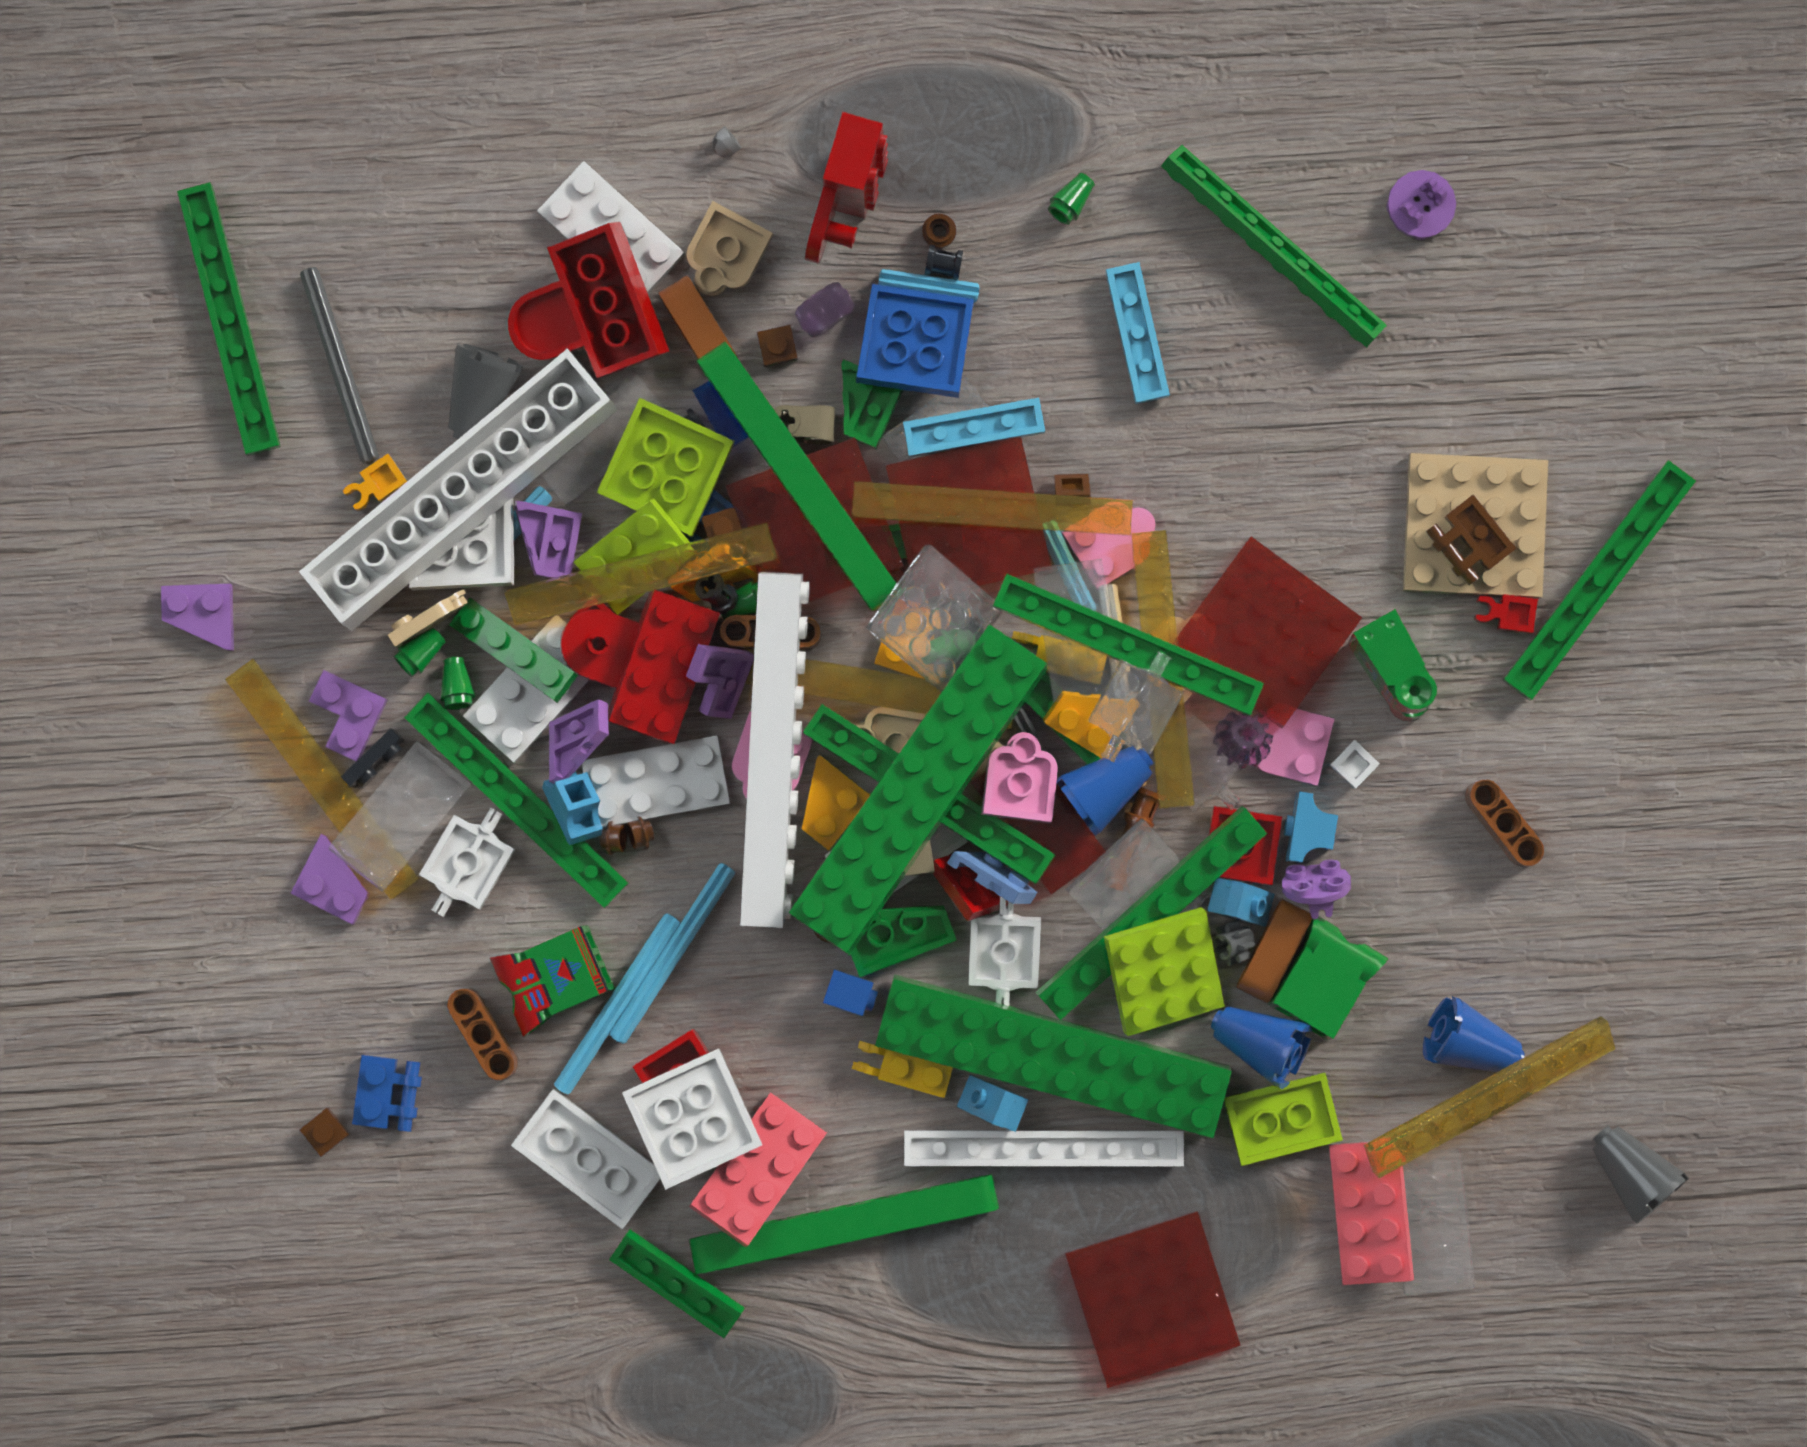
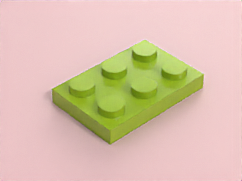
(640, 534)
(1284, 1120)

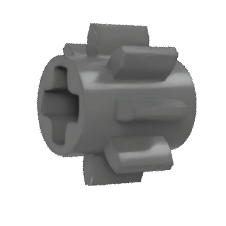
(1233, 942)

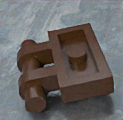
(1478, 532)

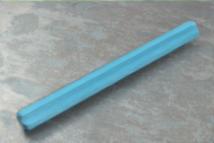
(672, 953)
(616, 1004)

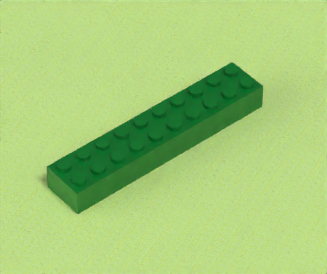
(918, 789)
(1053, 1056)

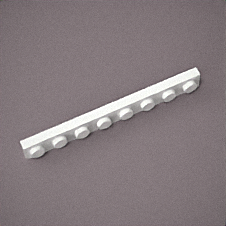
(1043, 1148)

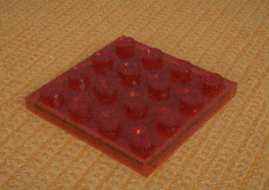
(796, 544)
(978, 551)
(1269, 627)
(1152, 1299)

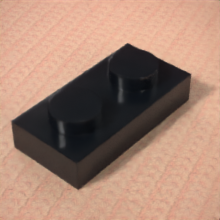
(363, 770)

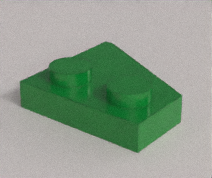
(866, 407)

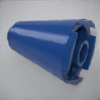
(1106, 786)
(1468, 1039)
(1263, 1042)

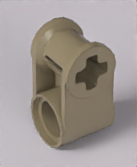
(811, 423)

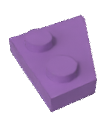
(549, 537)
(201, 610)
(575, 738)
(331, 883)

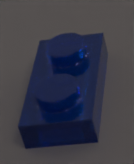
(719, 414)

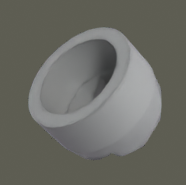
(725, 143)

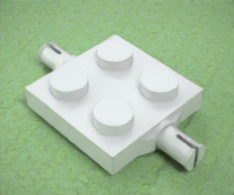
(467, 862)
(1004, 951)

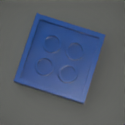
(915, 341)

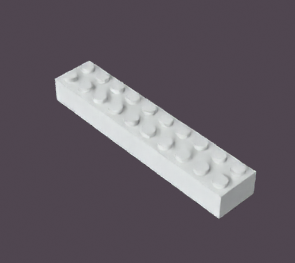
(458, 490)
(772, 749)

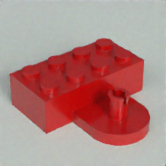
(848, 182)
(592, 305)
(641, 660)

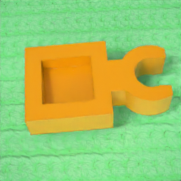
(380, 479)

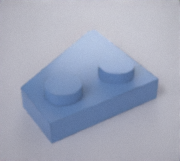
(995, 876)

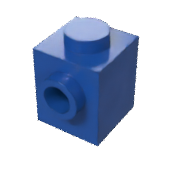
(850, 993)

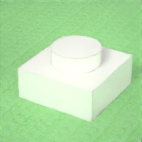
(1354, 764)

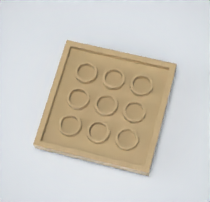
(1512, 495)

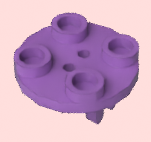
(1410, 215)
(1316, 885)

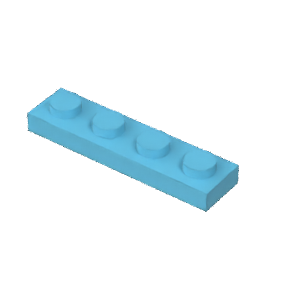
(1137, 333)
(973, 427)

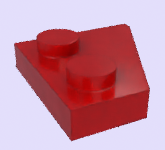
(966, 893)

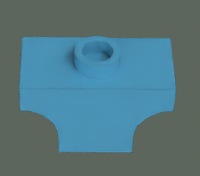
(575, 807)
(1308, 828)
(1241, 901)
(992, 1103)

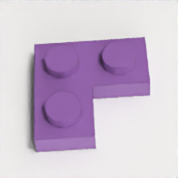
(725, 672)
(357, 710)

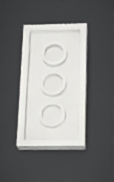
(589, 202)
(515, 711)
(659, 781)
(587, 1158)

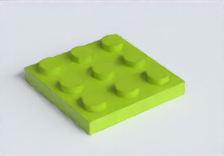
(666, 461)
(1164, 971)

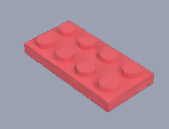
(751, 1185)
(1370, 1219)

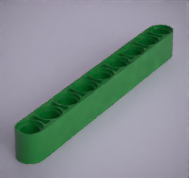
(797, 475)
(847, 1223)

